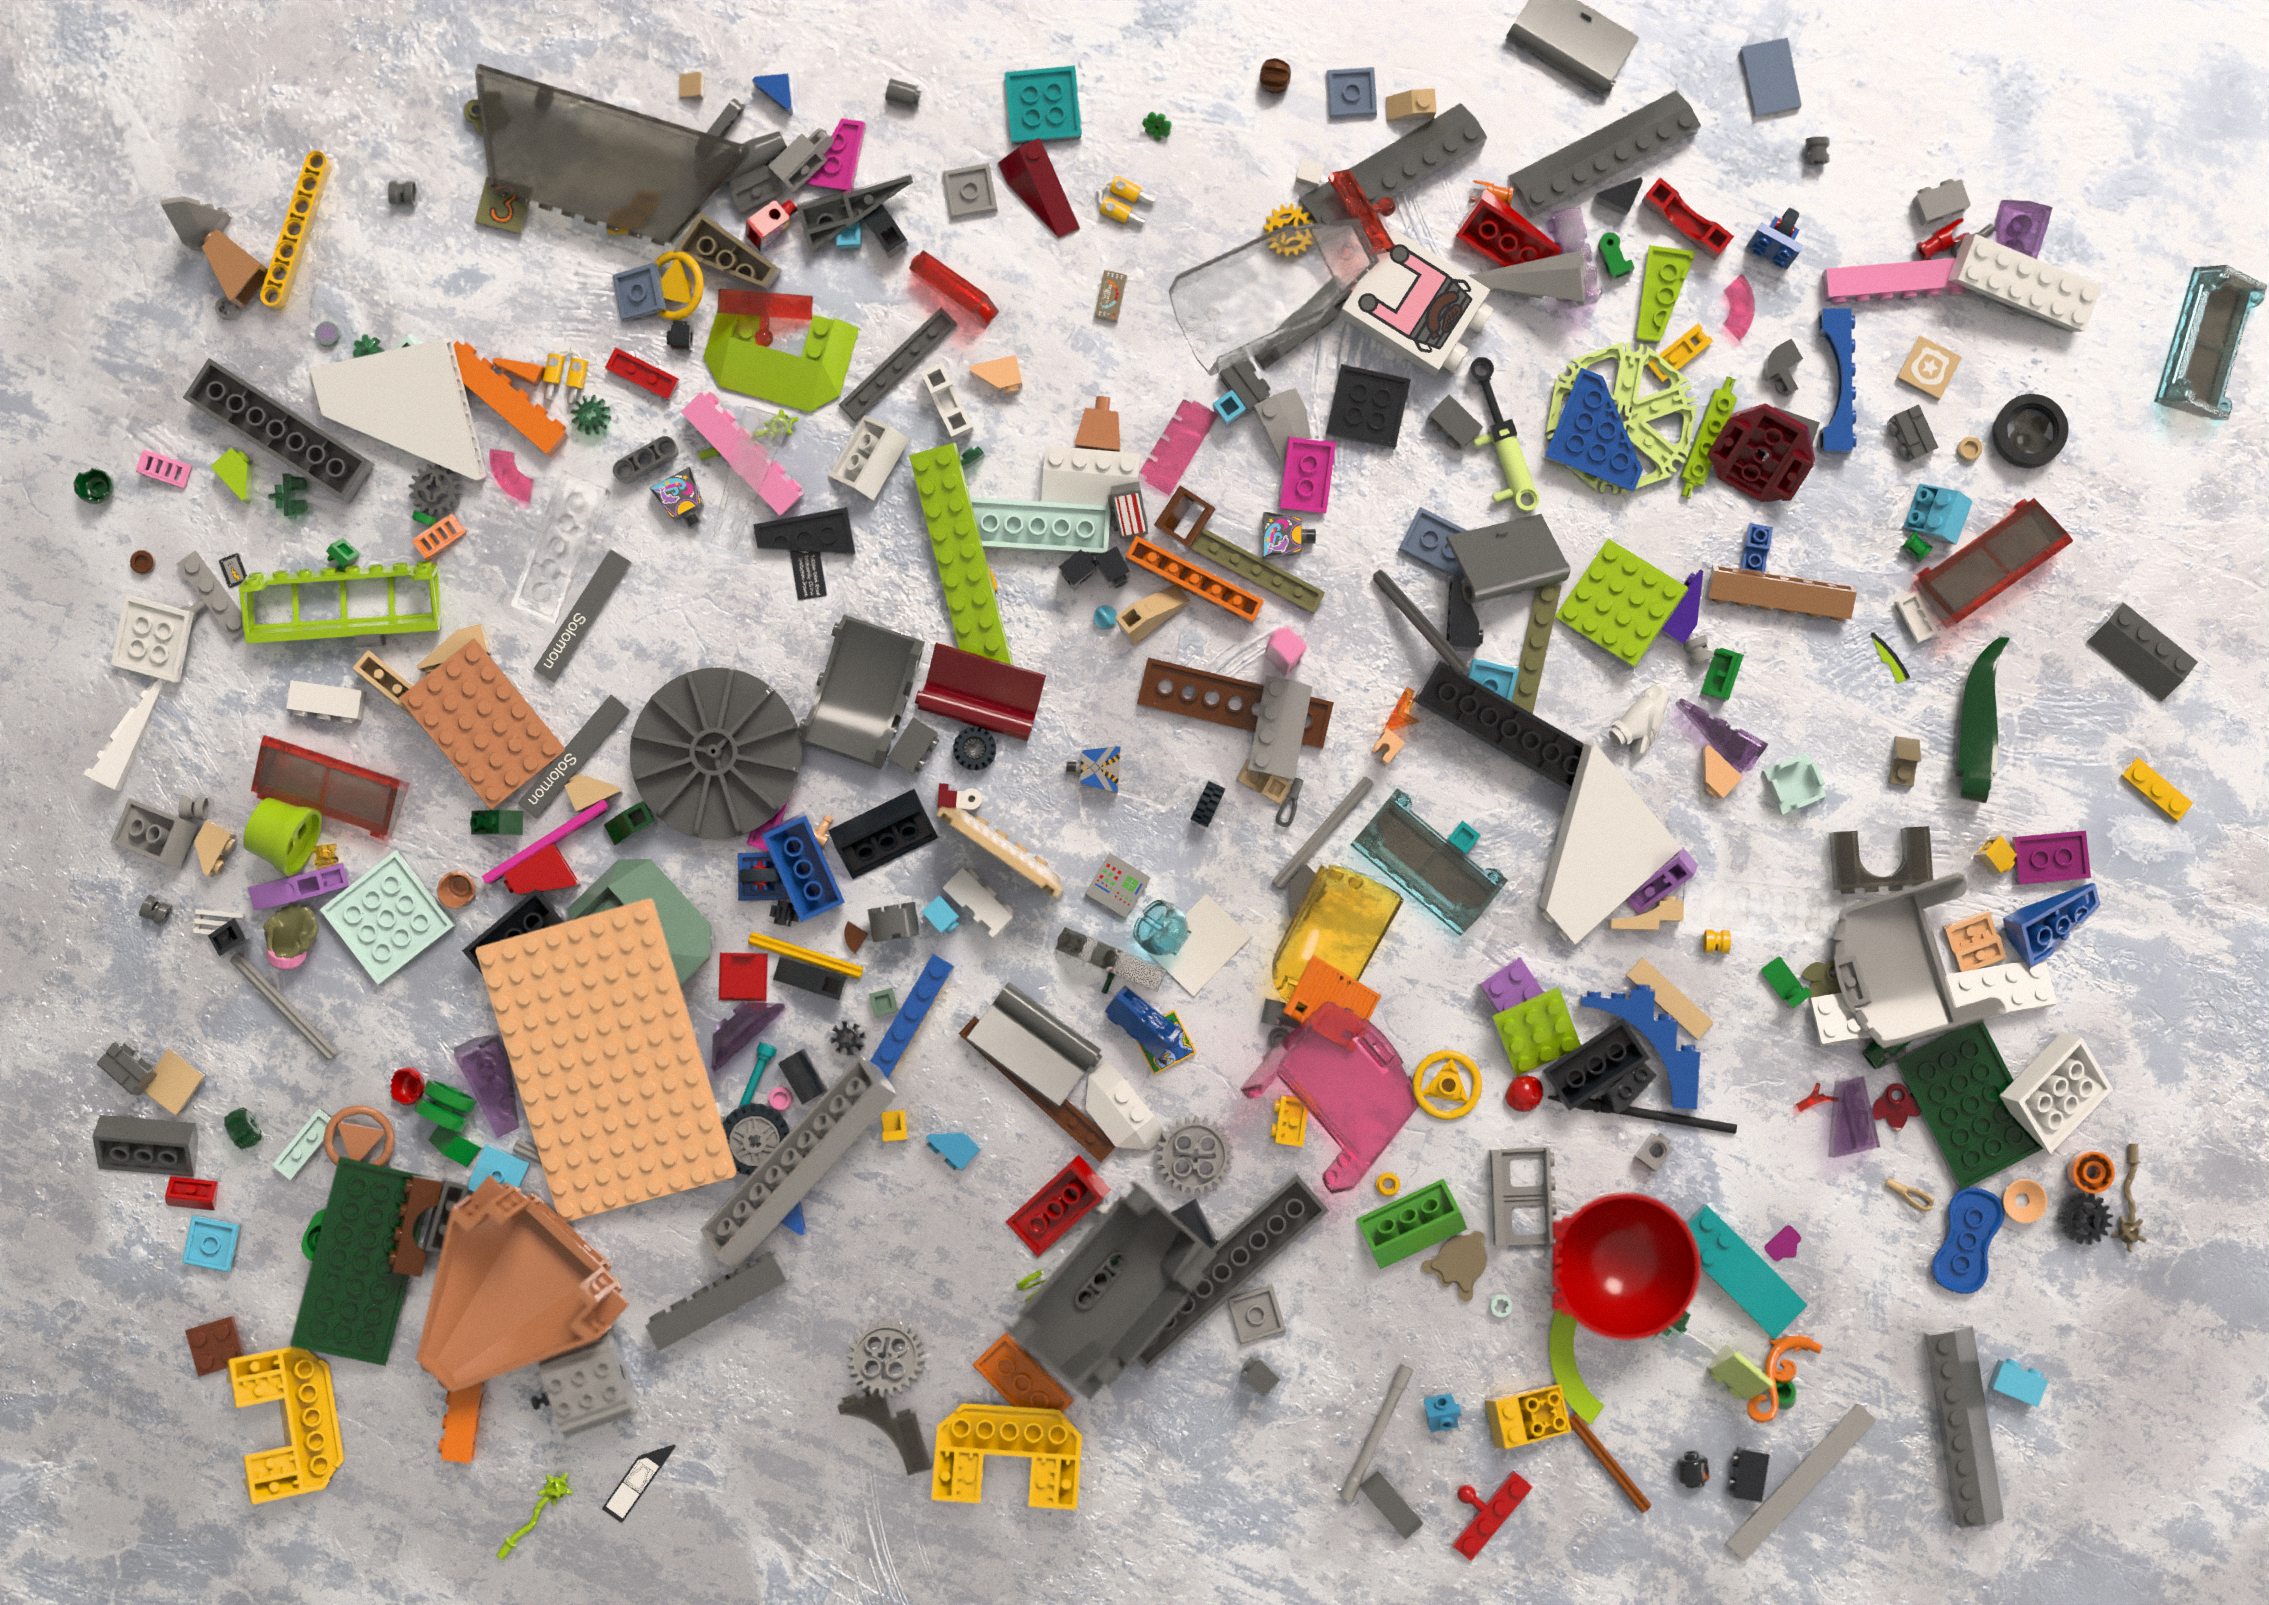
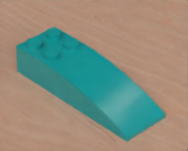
(1743, 1273)

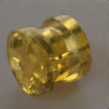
(325, 854)

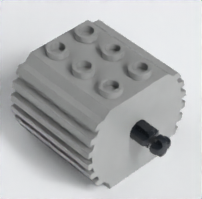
(587, 1386)

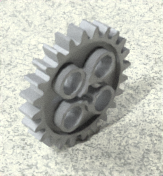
(1196, 1133)
(906, 1359)

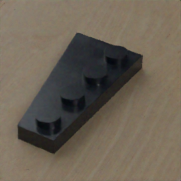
(814, 532)

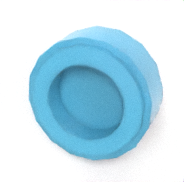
(1105, 617)

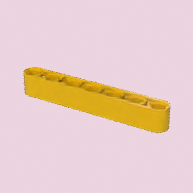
(294, 218)

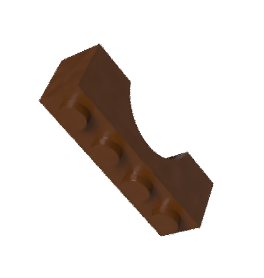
(421, 1194)

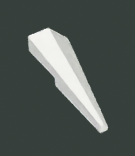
(120, 751)

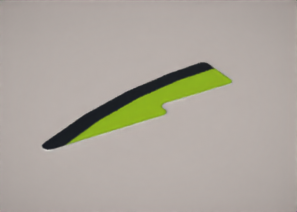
(1888, 655)

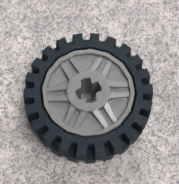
(748, 1121)

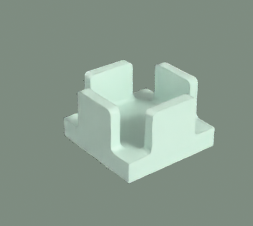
(1795, 783)

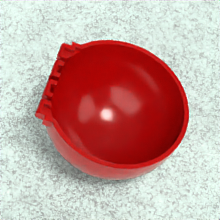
(1624, 1266)

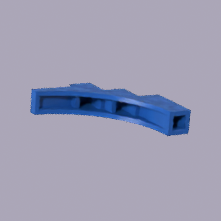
(1638, 1010)

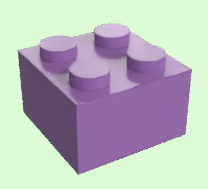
(1510, 986)

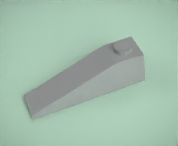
(194, 220)

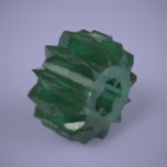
(586, 408)
(242, 1128)

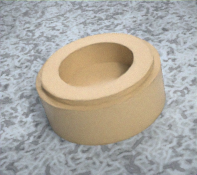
(1969, 449)

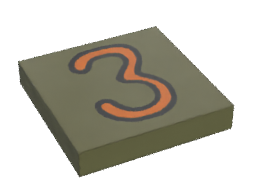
(500, 211)

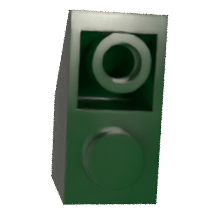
(496, 822)
(630, 823)

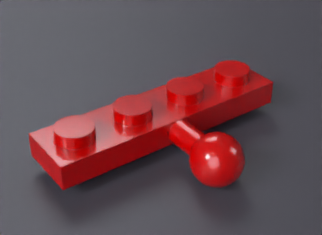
(1490, 1514)

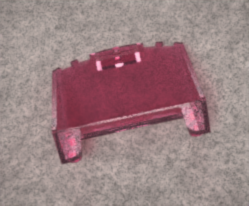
(1347, 1082)

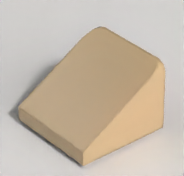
(691, 85)

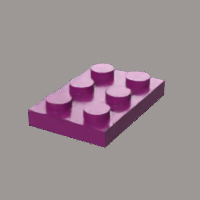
(2051, 857)

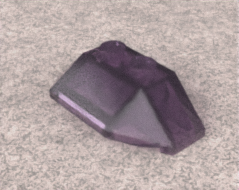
(741, 1029)

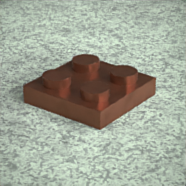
(214, 1345)

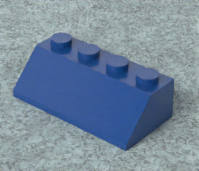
(802, 867)

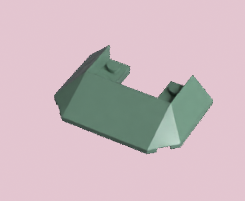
(641, 879)

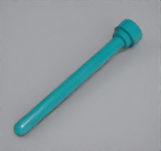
(764, 1054)

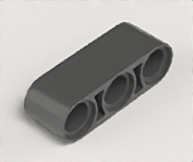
(657, 459)
(1391, 1505)

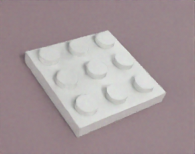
(152, 638)

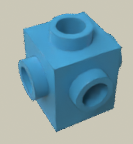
(1442, 1412)

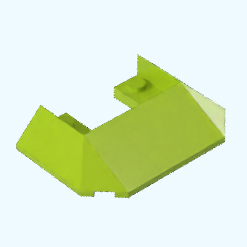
(777, 375)

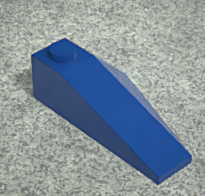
(2042, 925)

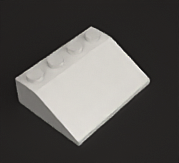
(1086, 475)
(2057, 1091)

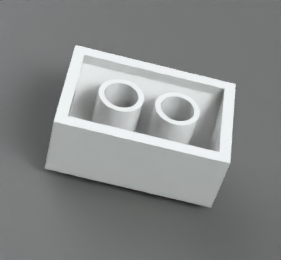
(869, 457)

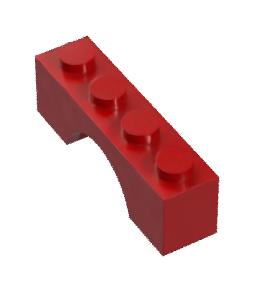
(1671, 207)

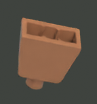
(1099, 427)

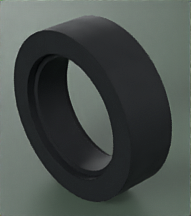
(2049, 409)

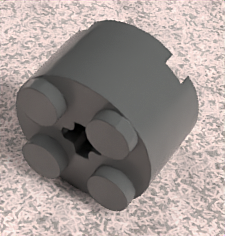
(893, 922)

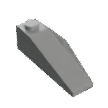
(1283, 417)

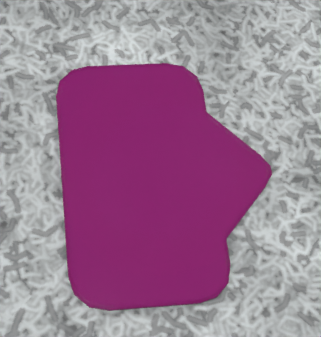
(1783, 1244)

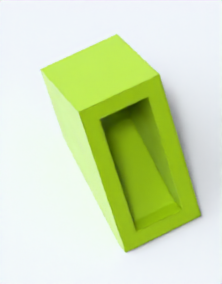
(236, 473)

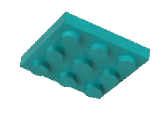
(1043, 104)

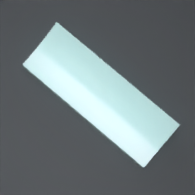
(1042, 526)

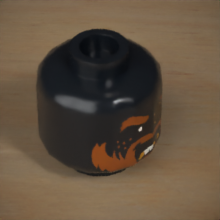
(1693, 1469)

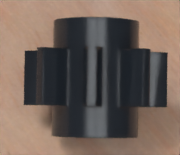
(783, 913)

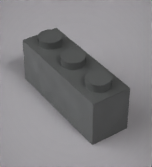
(450, 1194)

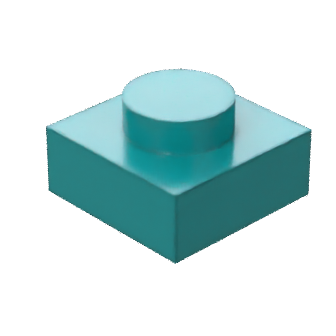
(1463, 837)

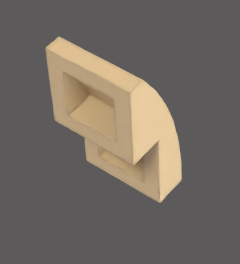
(1269, 786)

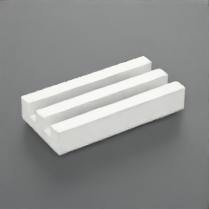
(198, 921)

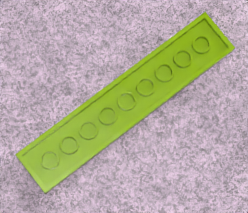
(959, 552)

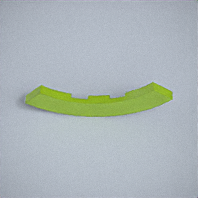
(1565, 1369)

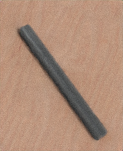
(1420, 621)

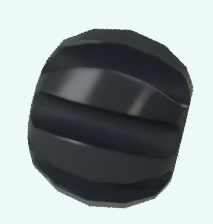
(840, 1035)

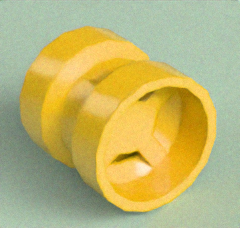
(1717, 941)

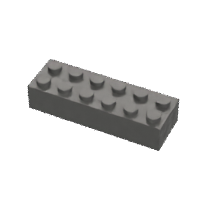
(718, 1301)

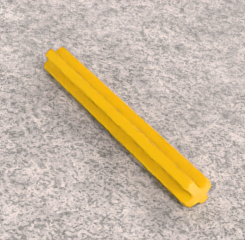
(805, 955)

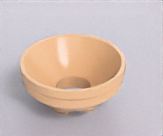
(2036, 1201)

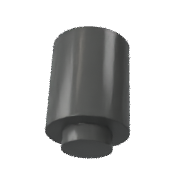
(903, 93)

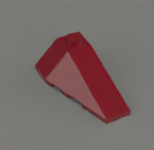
(1036, 183)

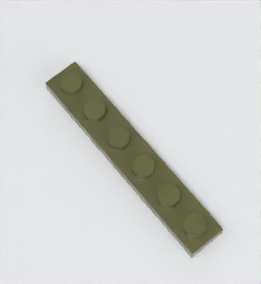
(1258, 570)
(1535, 646)

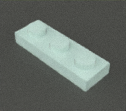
(302, 1146)

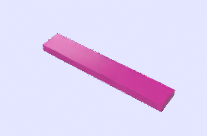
(553, 837)

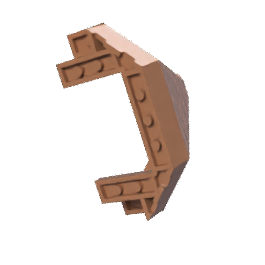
(512, 1289)

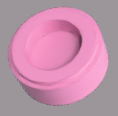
(780, 1098)

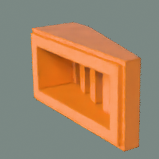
(526, 371)
(434, 530)

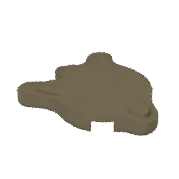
(1459, 1262)

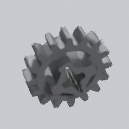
(435, 480)

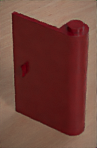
(981, 692)

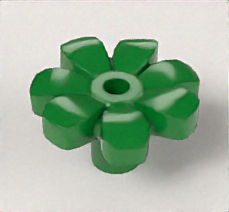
(1157, 125)

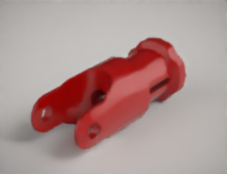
(1941, 241)

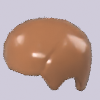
(456, 889)

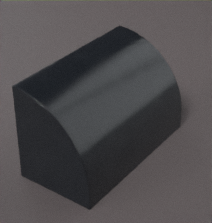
(803, 1076)
(1194, 1219)

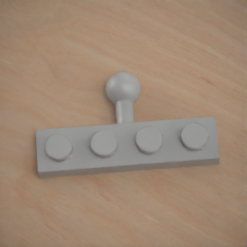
(212, 595)

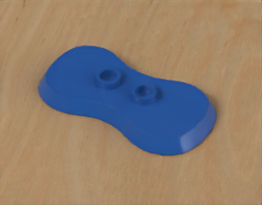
(1963, 1258)

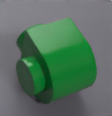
(1786, 1395)

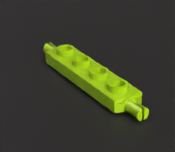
(1715, 416)

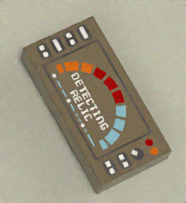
(1110, 295)

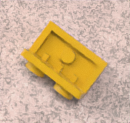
(1290, 1121)

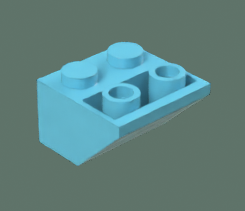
(1938, 513)

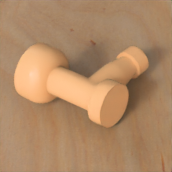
(820, 833)

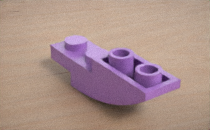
(298, 886)

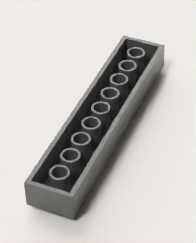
(1239, 1258)

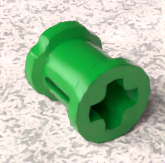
(1917, 546)

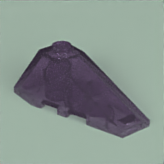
(2022, 225)
(1733, 745)
(490, 1078)

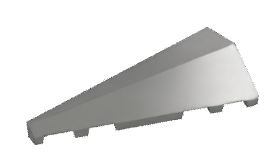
(1550, 277)

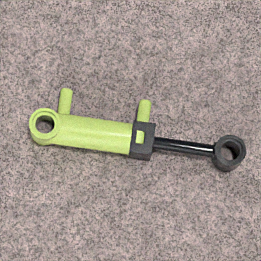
(1505, 439)

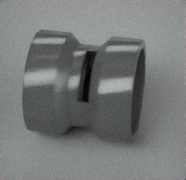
(1817, 150)
(402, 192)
(155, 910)

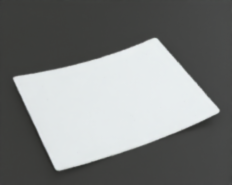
(1207, 949)

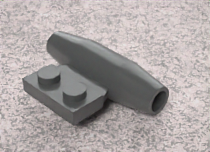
(753, 181)

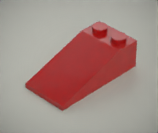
(1503, 233)
(1058, 1205)

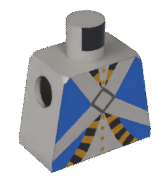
(1097, 768)

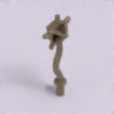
(2129, 1231)

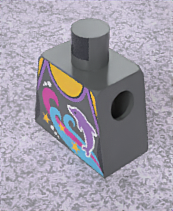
(680, 496)
(1284, 535)

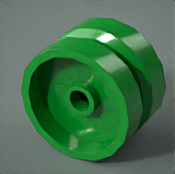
(446, 1102)

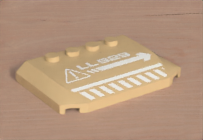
(997, 844)

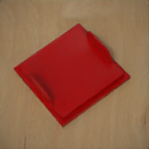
(743, 976)

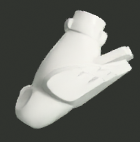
(1642, 720)

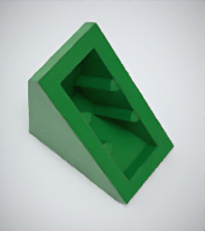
(454, 1145)

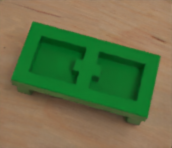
(1722, 674)

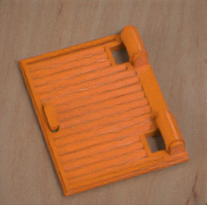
(1327, 984)

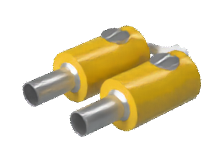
(1118, 210)
(575, 377)

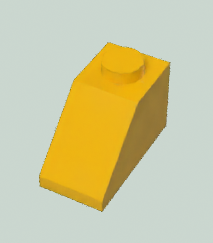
(1996, 854)

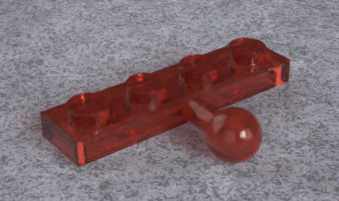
(1359, 207)
(765, 306)

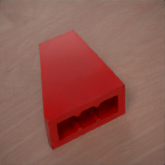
(544, 870)

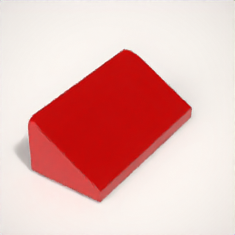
(191, 1193)

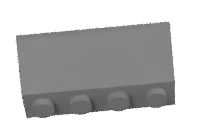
(1279, 727)

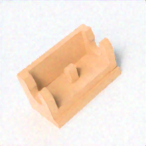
(1388, 742)

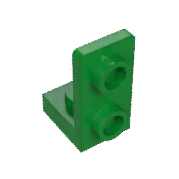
(1785, 983)

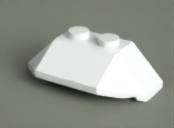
(1120, 1111)

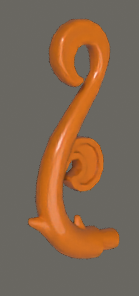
(1780, 1346)

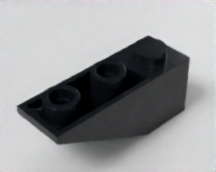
(886, 231)
(810, 978)

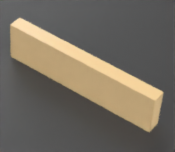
(1671, 999)

